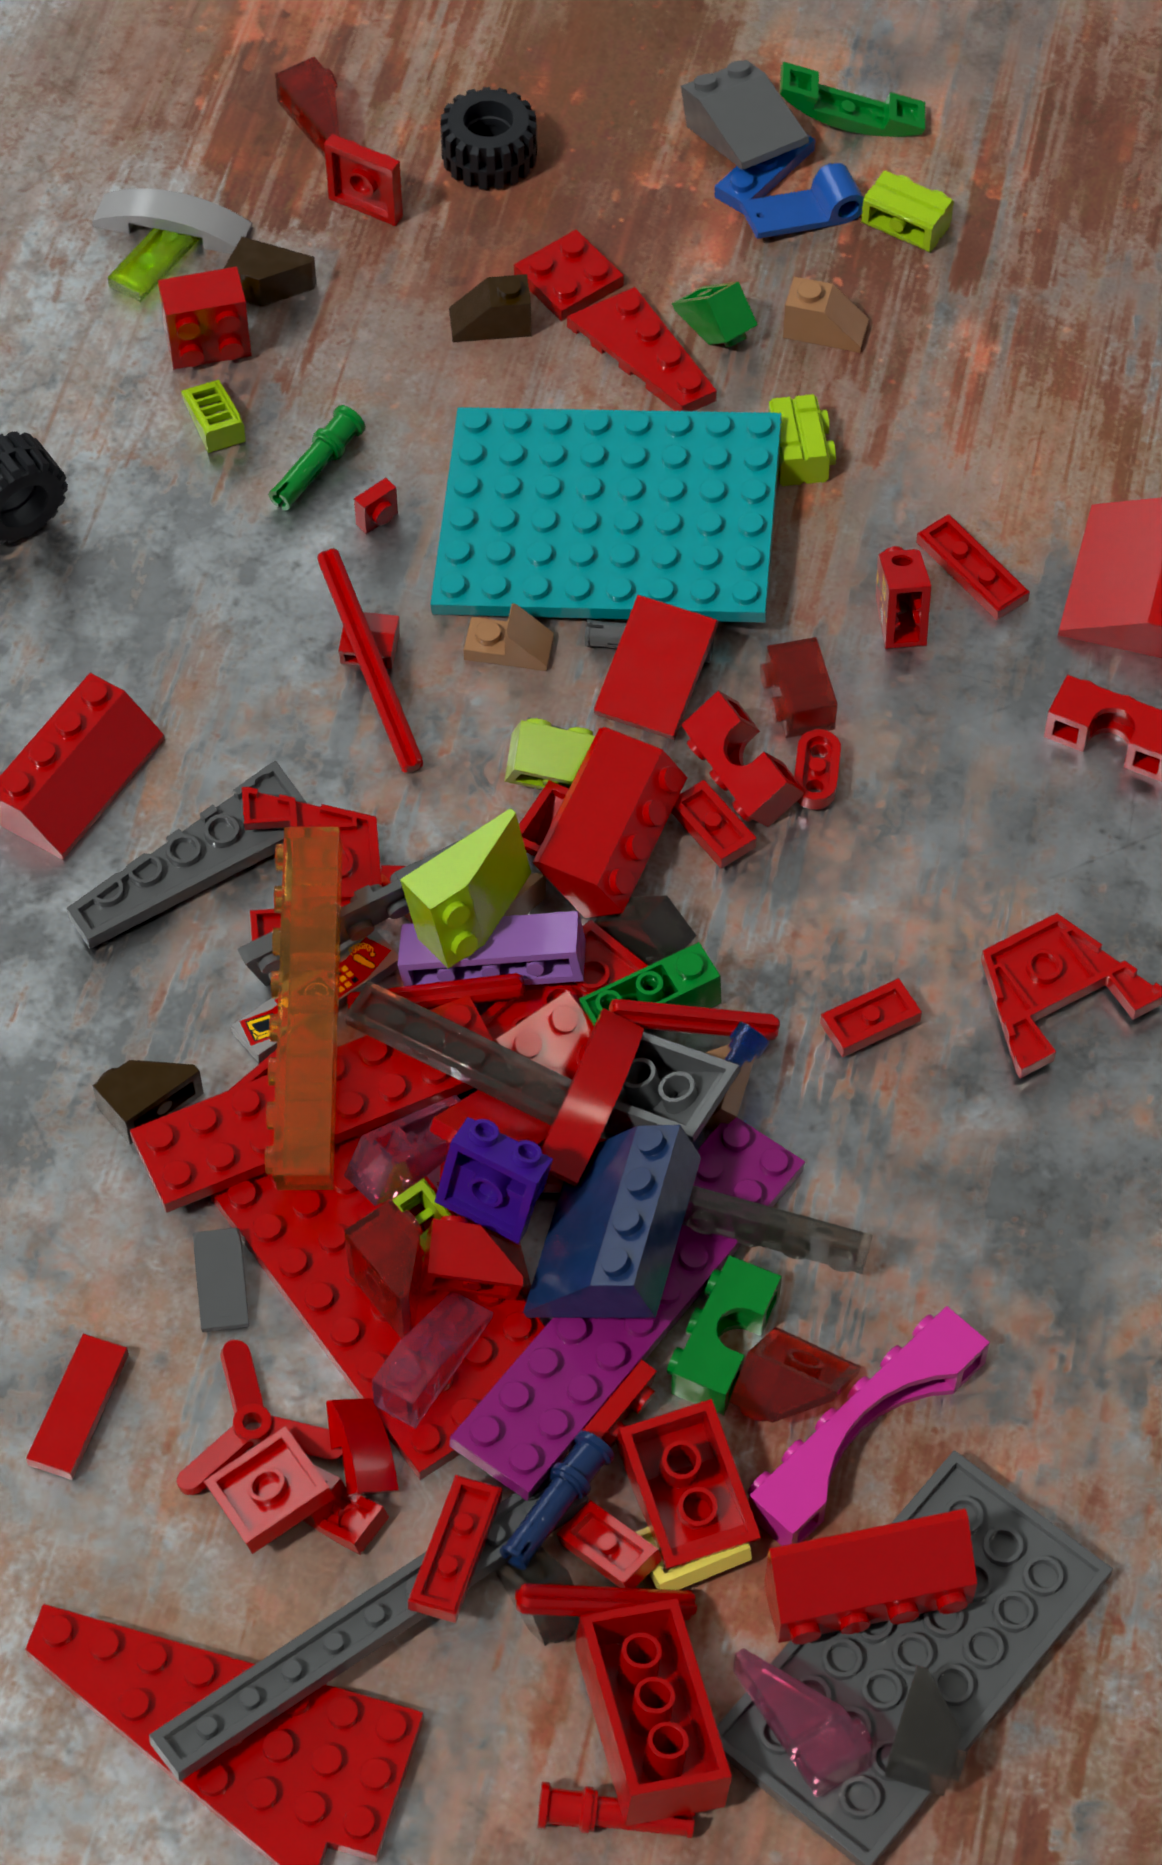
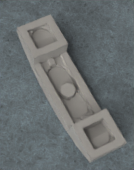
(172, 212)

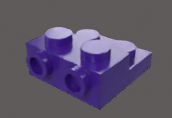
(493, 1178)

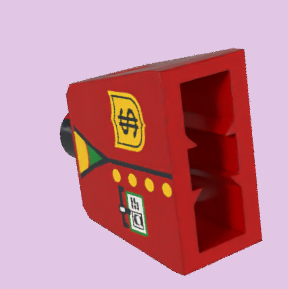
(905, 579)

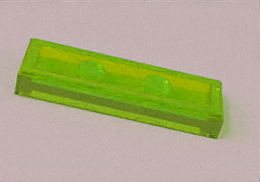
(150, 262)

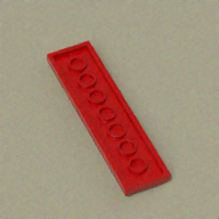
(227, 1135)

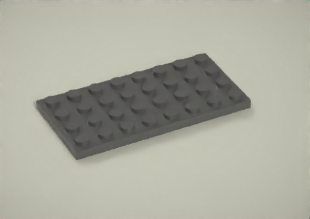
(1026, 1597)

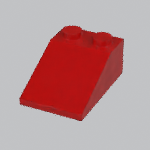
(687, 1484)

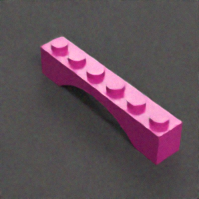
(932, 1363)

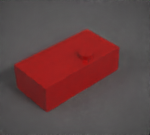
(652, 1712)

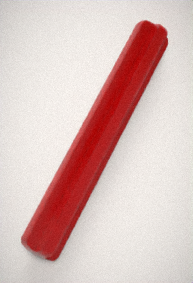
(479, 989)
(693, 1019)
(581, 1600)

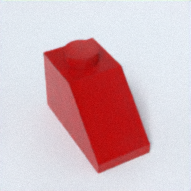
(467, 1261)

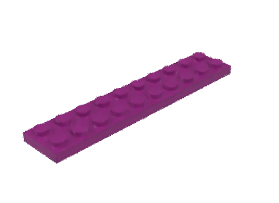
(580, 1362)

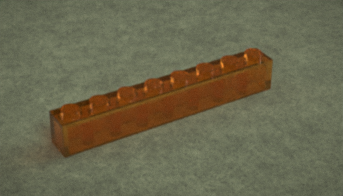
(307, 1009)

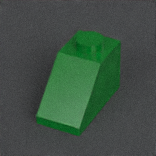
(717, 313)

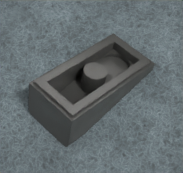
(220, 1279)

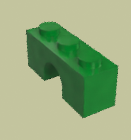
(738, 1299)

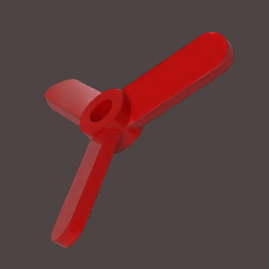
(247, 1409)

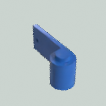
(829, 202)

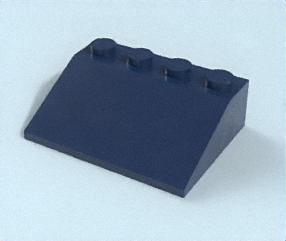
(617, 1228)

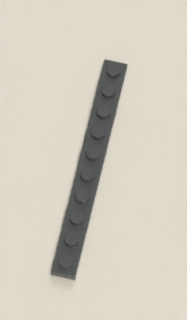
(319, 1655)

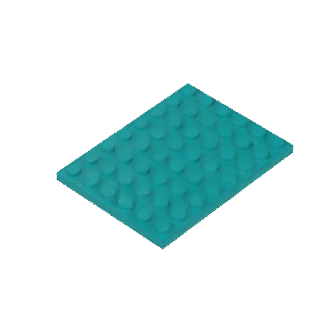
(608, 506)

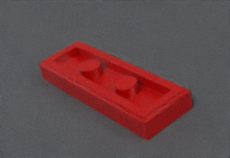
(972, 567)
(77, 1406)
(455, 1549)

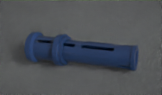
(569, 1482)

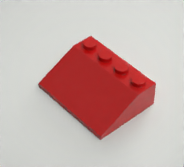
(1119, 579)

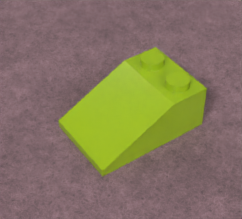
(467, 889)

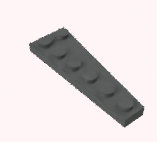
(184, 865)
(366, 909)

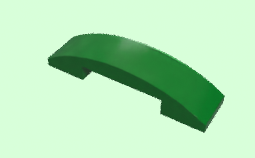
(848, 111)

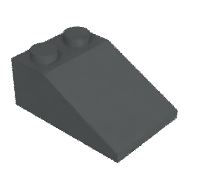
(741, 115)
(671, 1087)

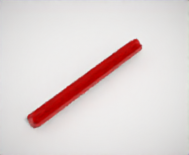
(370, 661)

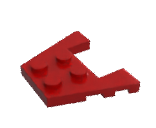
(357, 832)
(1047, 970)

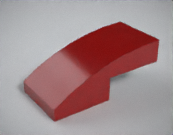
(364, 1444)
(347, 1519)

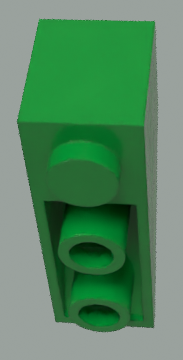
(679, 979)

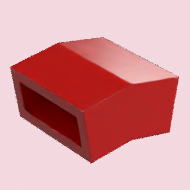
(386, 635)

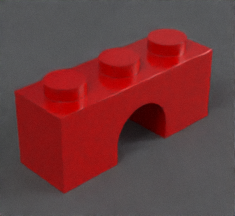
(1088, 710)
(719, 735)

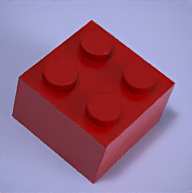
(205, 317)

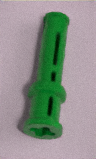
(326, 446)

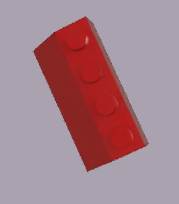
(76, 766)
(609, 822)
(871, 1577)

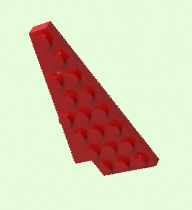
(289, 1789)

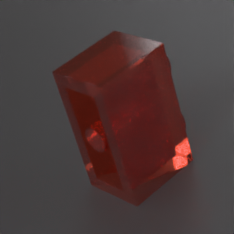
(799, 687)

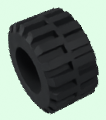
(488, 138)
(29, 486)

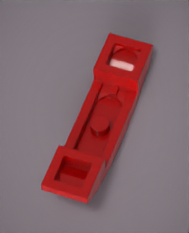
(591, 1095)

